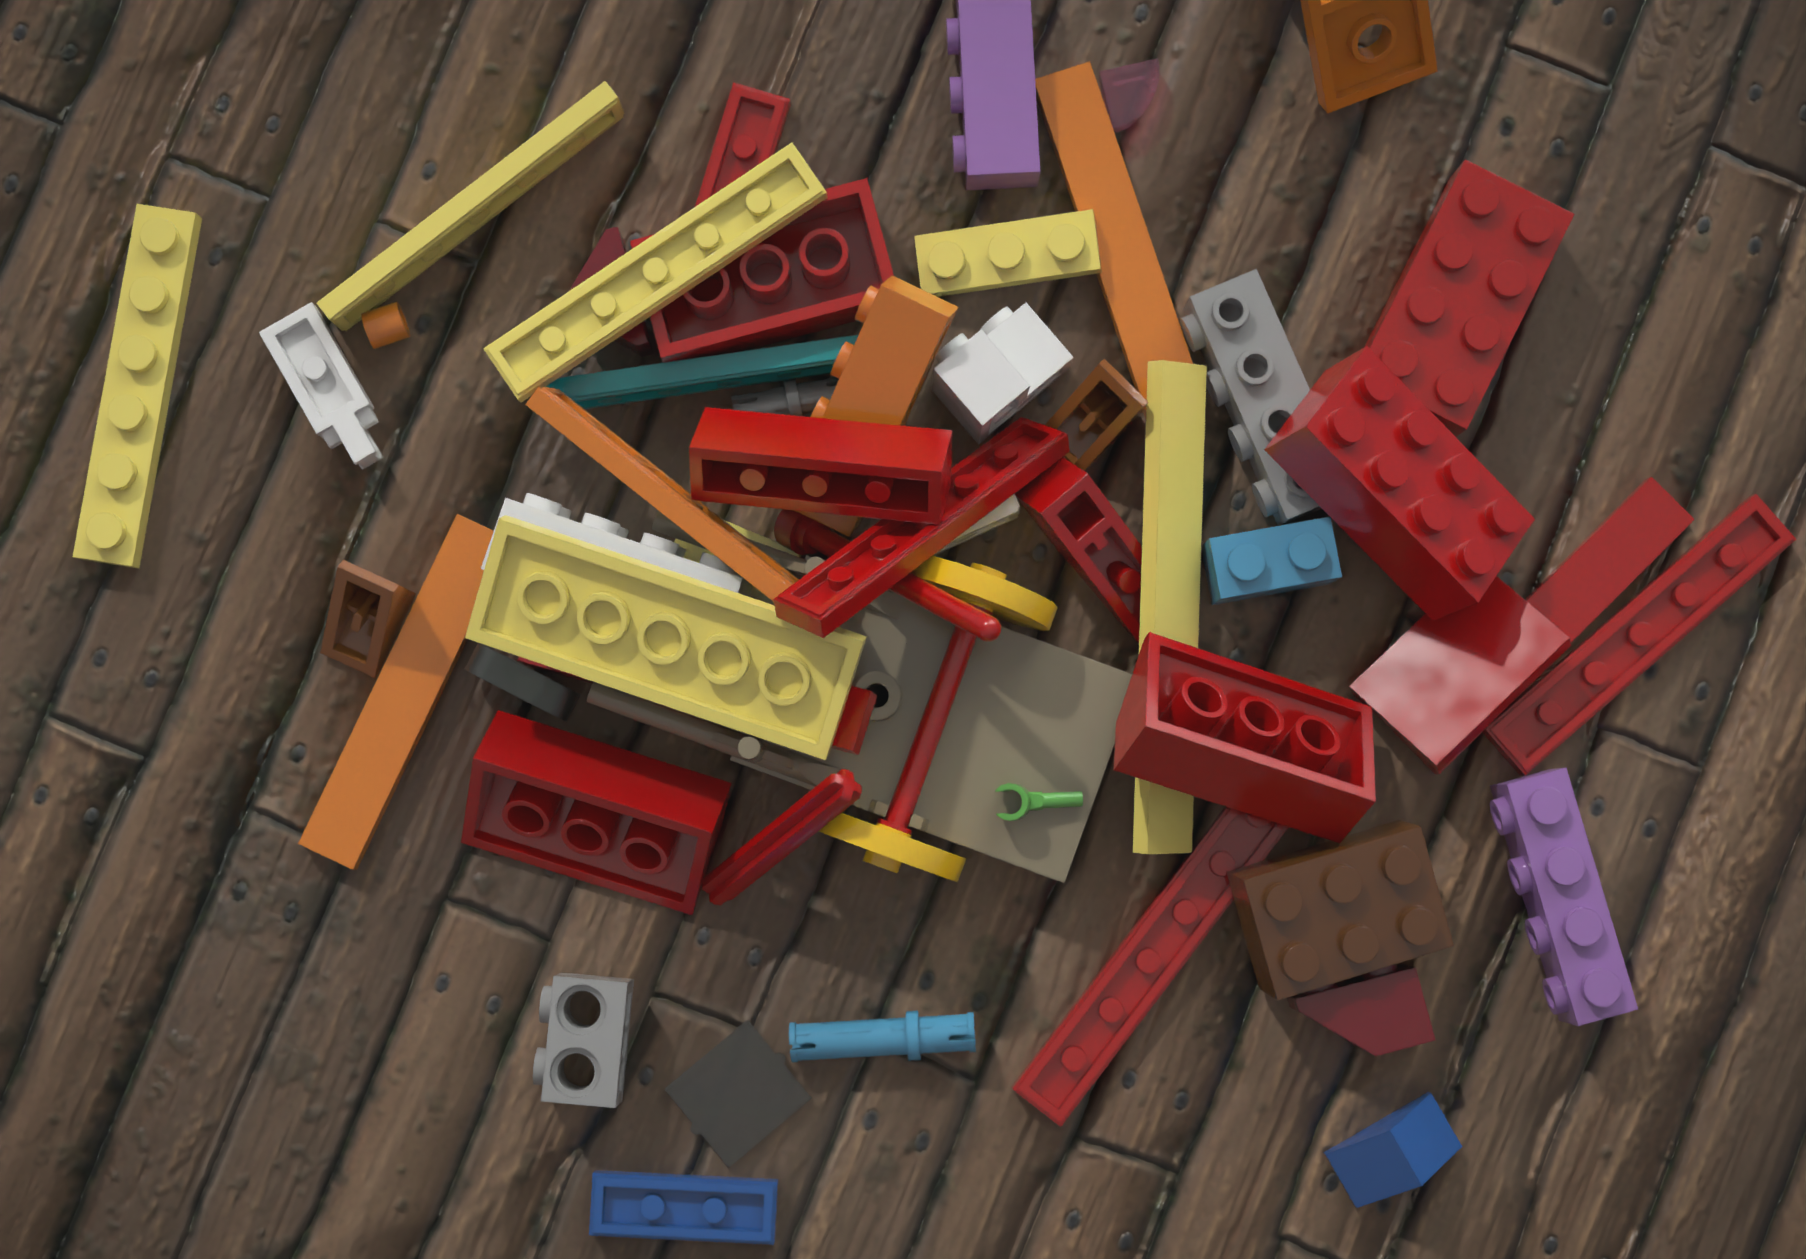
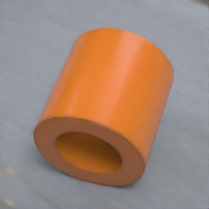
(385, 325)

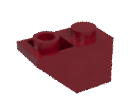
(1372, 1011)

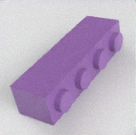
(994, 94)

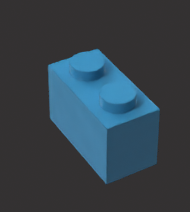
(1271, 561)

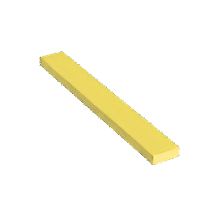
(1170, 563)

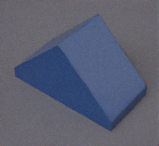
(1394, 1152)

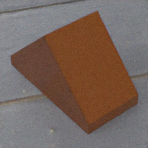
(1097, 414)
(363, 618)

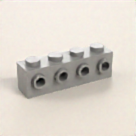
(1254, 378)

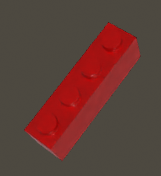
(821, 465)

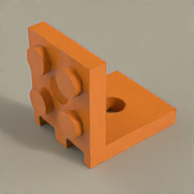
(1351, 73)

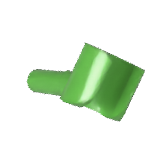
(1039, 800)

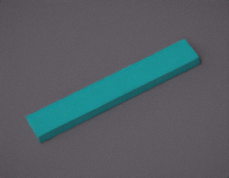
(702, 373)

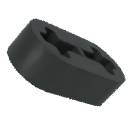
(522, 681)

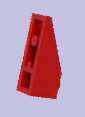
(1089, 537)

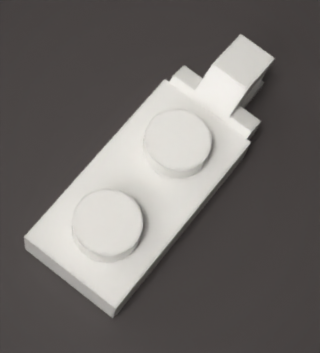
(324, 382)

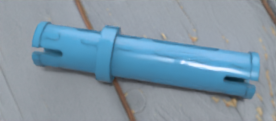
(883, 1037)

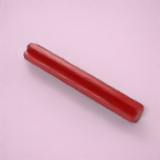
(782, 836)

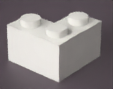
(998, 369)

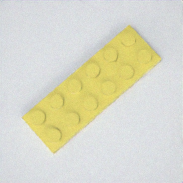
(662, 637)

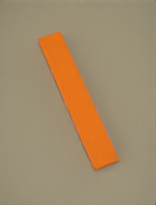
(1100, 182)
(661, 491)
(400, 700)

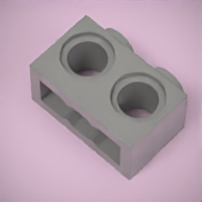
(601, 1042)

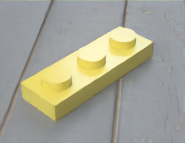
(1008, 253)

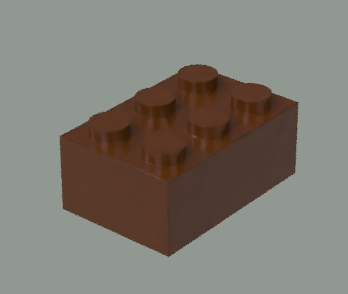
(1340, 909)

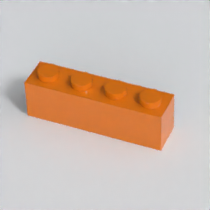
(885, 365)

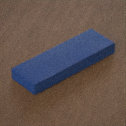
(683, 1207)

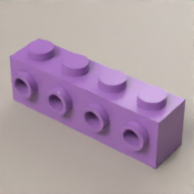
(1562, 897)

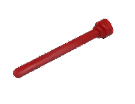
(809, 536)

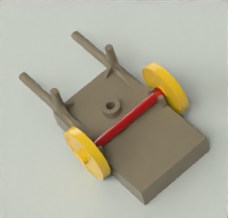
(952, 729)

